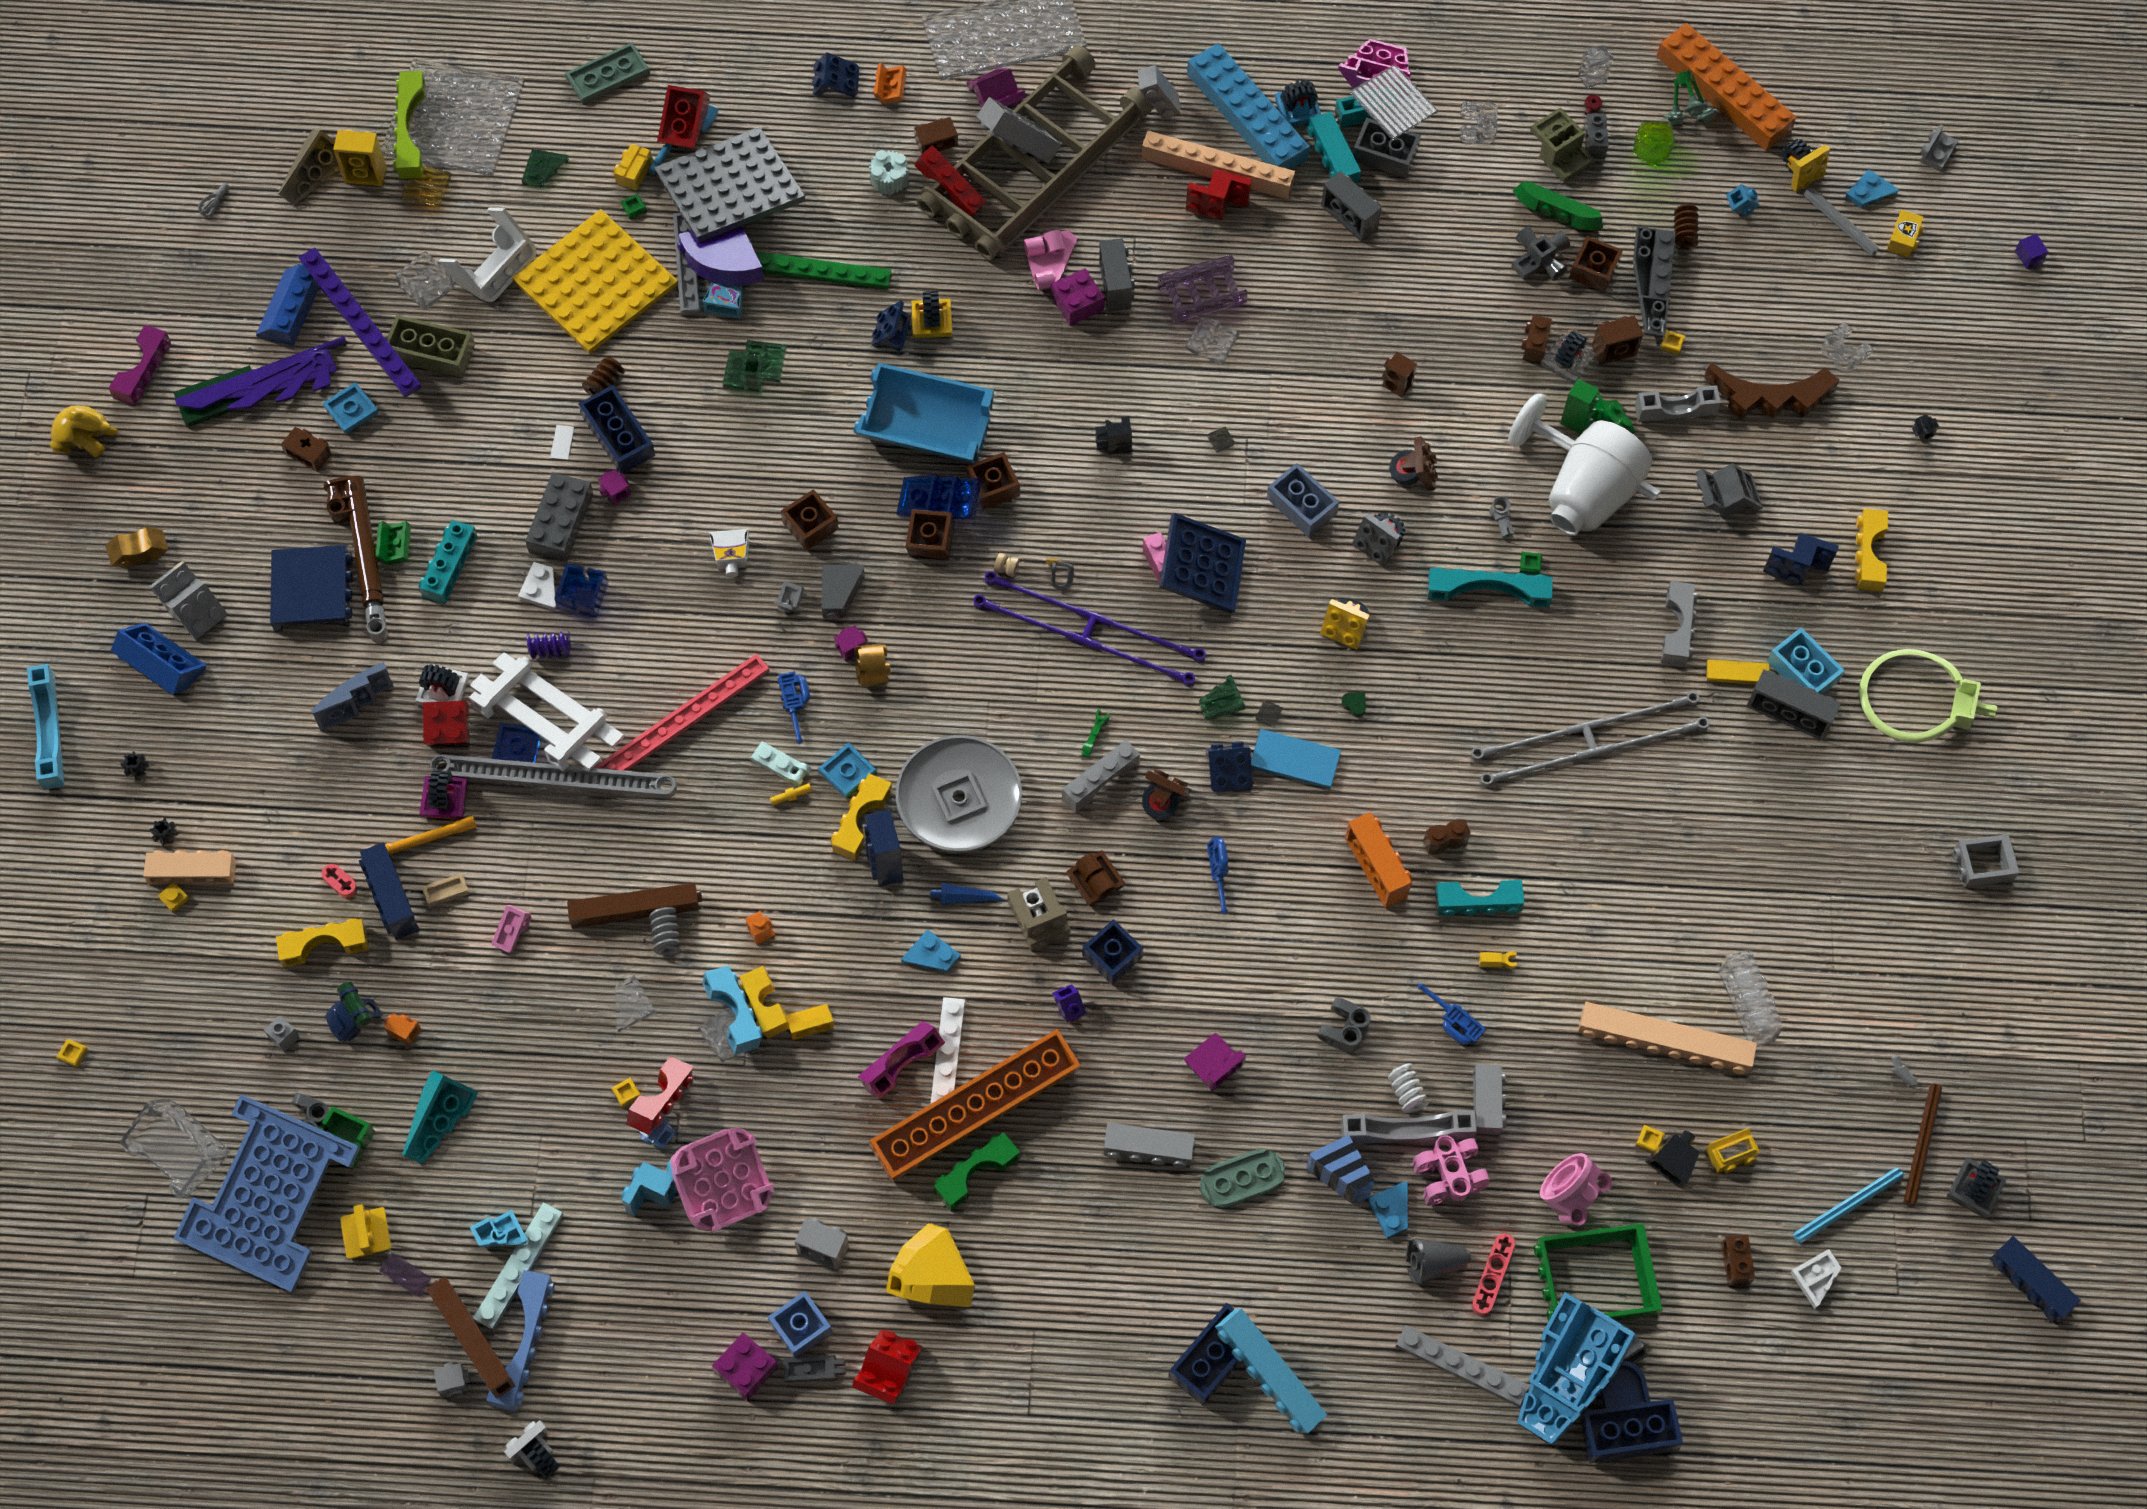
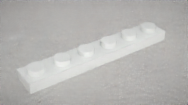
(948, 1054)

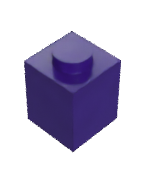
(2031, 251)

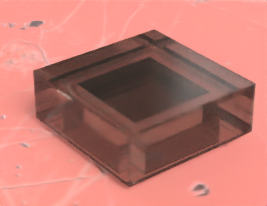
(1220, 439)
(1269, 713)

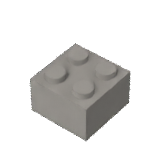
(822, 1243)

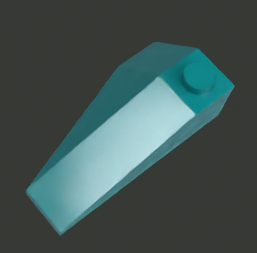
(438, 1110)

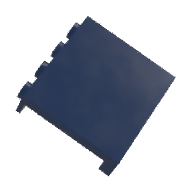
(310, 586)

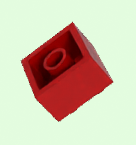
(446, 723)

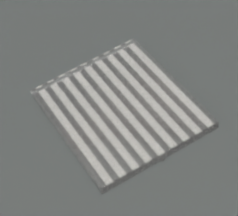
(1393, 101)

